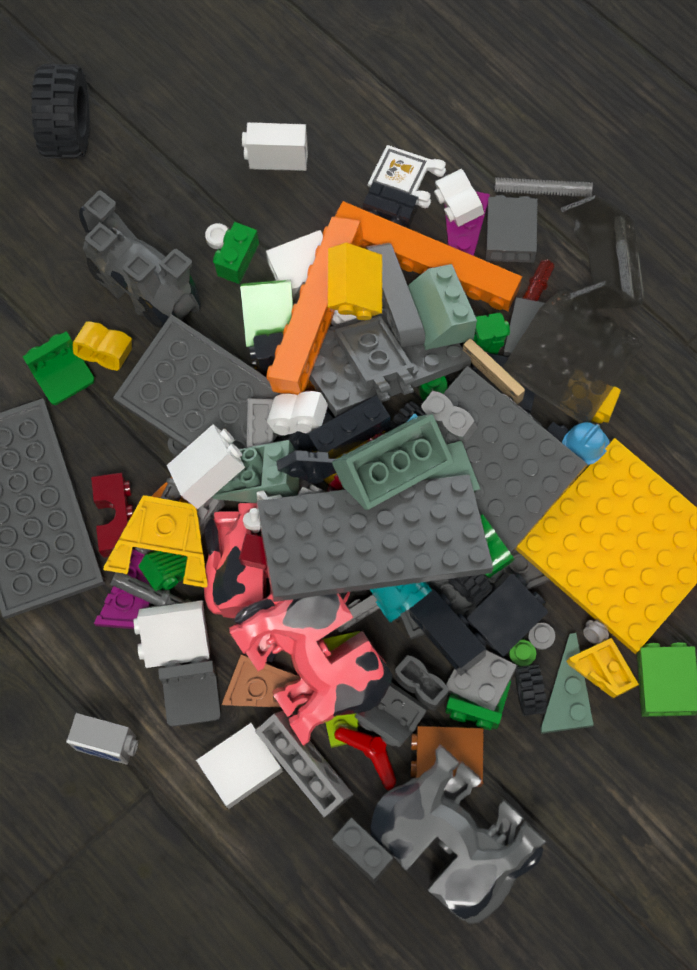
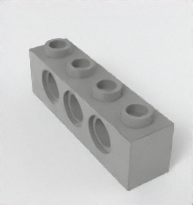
(304, 764)

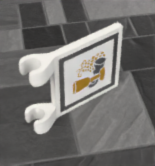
(405, 172)

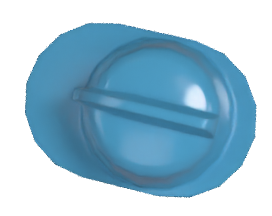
(587, 442)

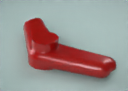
(373, 748)

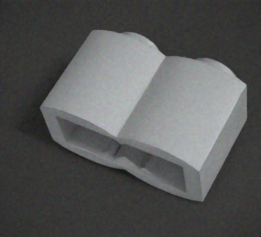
(454, 419)

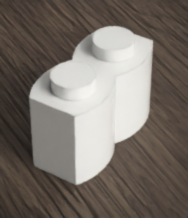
(459, 198)
(297, 412)

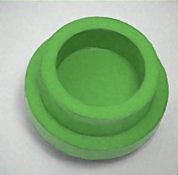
(523, 653)

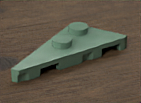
(569, 699)

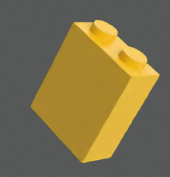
(354, 281)

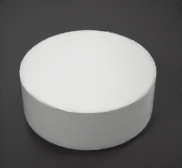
(215, 235)

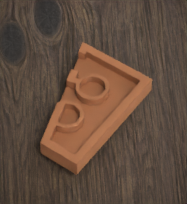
(256, 688)

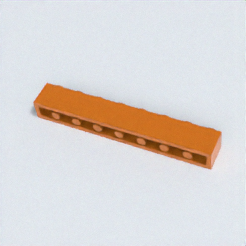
(418, 253)
(310, 315)

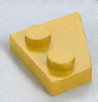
(605, 668)

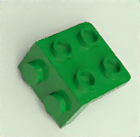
(58, 369)
(484, 718)

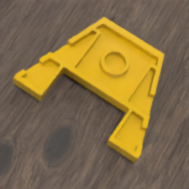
(165, 528)

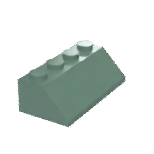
(393, 461)

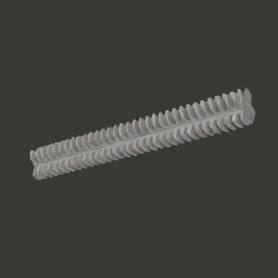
(509, 184)

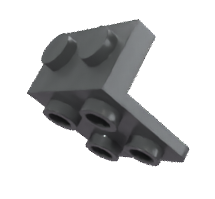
(190, 692)
(394, 716)

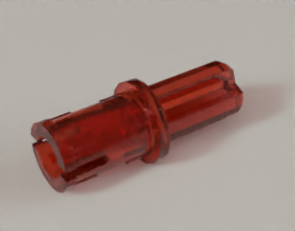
(539, 281)

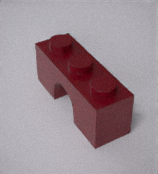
(113, 493)

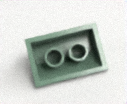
(442, 307)

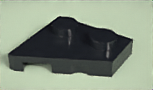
(307, 466)

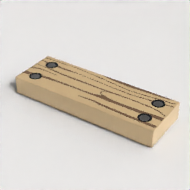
(494, 371)

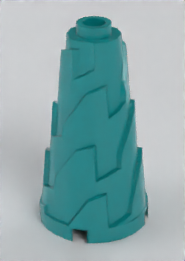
(399, 598)

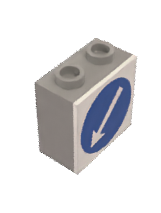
(102, 739)

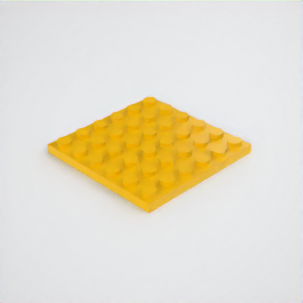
(619, 545)

